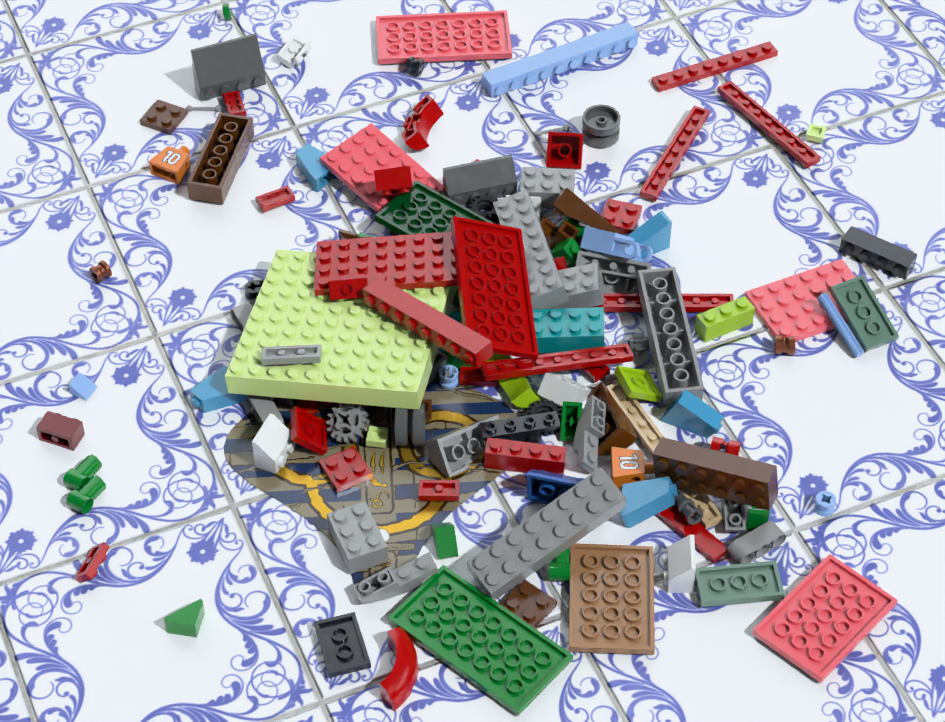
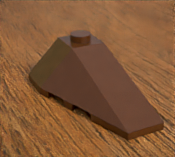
(576, 209)
(617, 427)

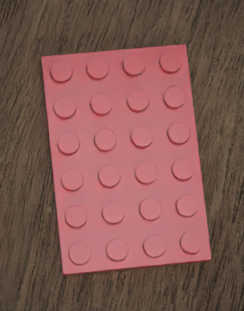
(369, 151)
(792, 303)
(824, 617)

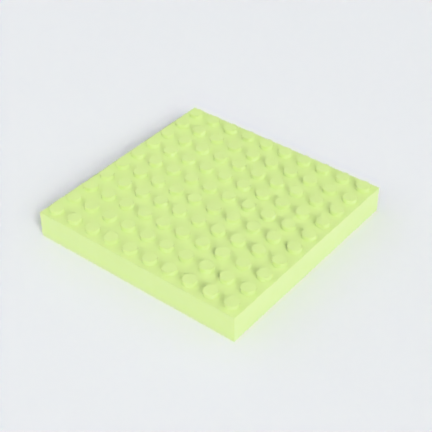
(363, 352)

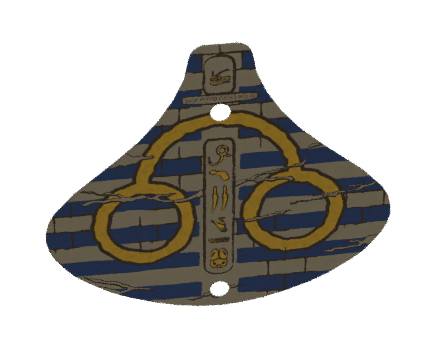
(395, 470)

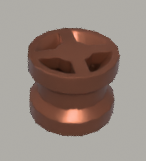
(100, 271)

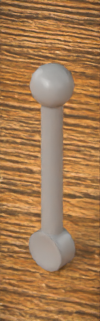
(218, 108)
(538, 133)

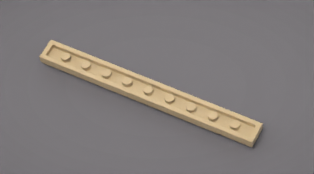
(650, 437)

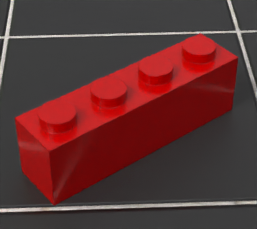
(524, 456)

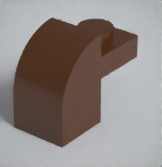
(557, 234)

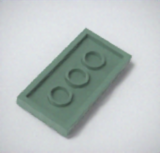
(864, 313)
(739, 583)

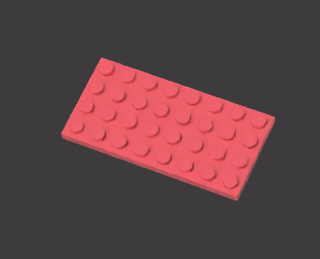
(443, 36)

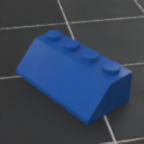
(548, 486)

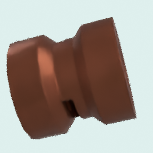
(784, 345)

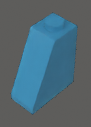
(309, 164)
(654, 233)
(213, 393)
(693, 415)
(647, 499)

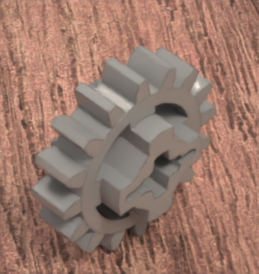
(340, 429)

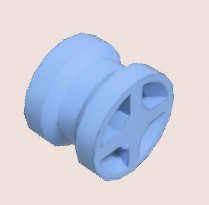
(448, 377)
(825, 503)

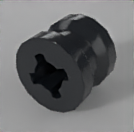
(415, 65)

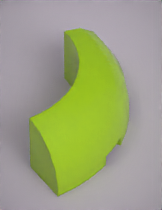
(517, 388)

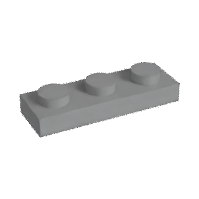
(291, 354)

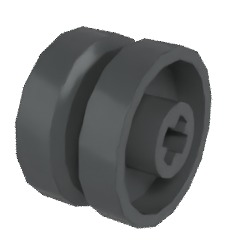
(601, 126)
(410, 424)

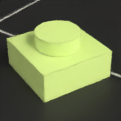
(815, 133)
(377, 436)

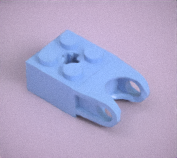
(613, 245)

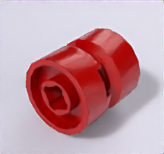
(732, 447)

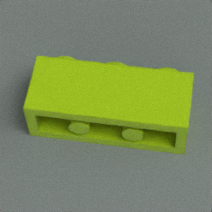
(724, 319)

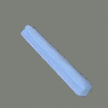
(840, 325)

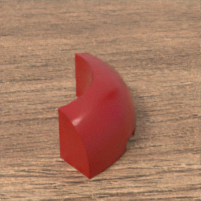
(420, 123)
(399, 683)

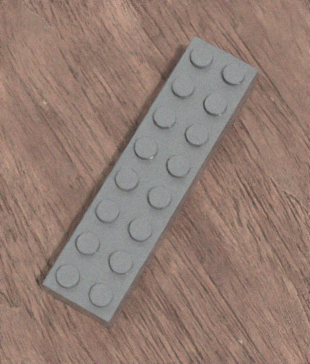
(543, 276)
(669, 333)
(546, 534)

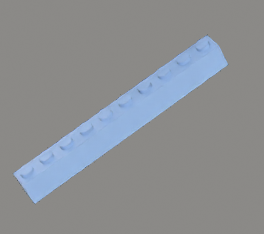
(559, 59)

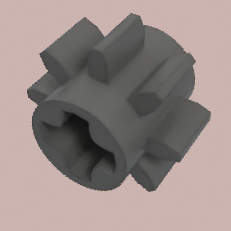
(638, 344)

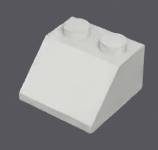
(561, 388)
(272, 445)
(680, 566)

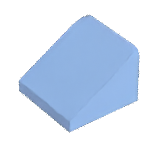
(82, 386)

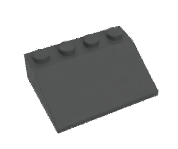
(227, 67)

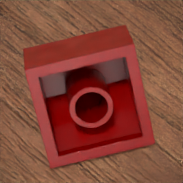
(564, 150)
(393, 181)

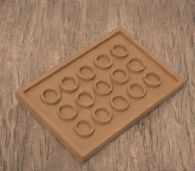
(611, 599)

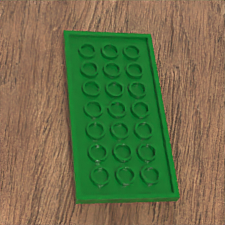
(481, 639)

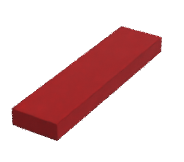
(704, 540)

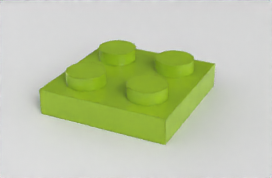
(638, 384)

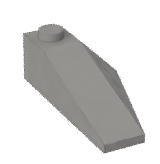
(458, 448)

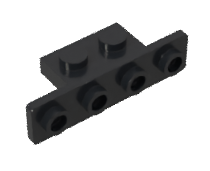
(521, 428)

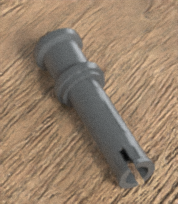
(687, 507)

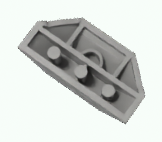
(618, 273)

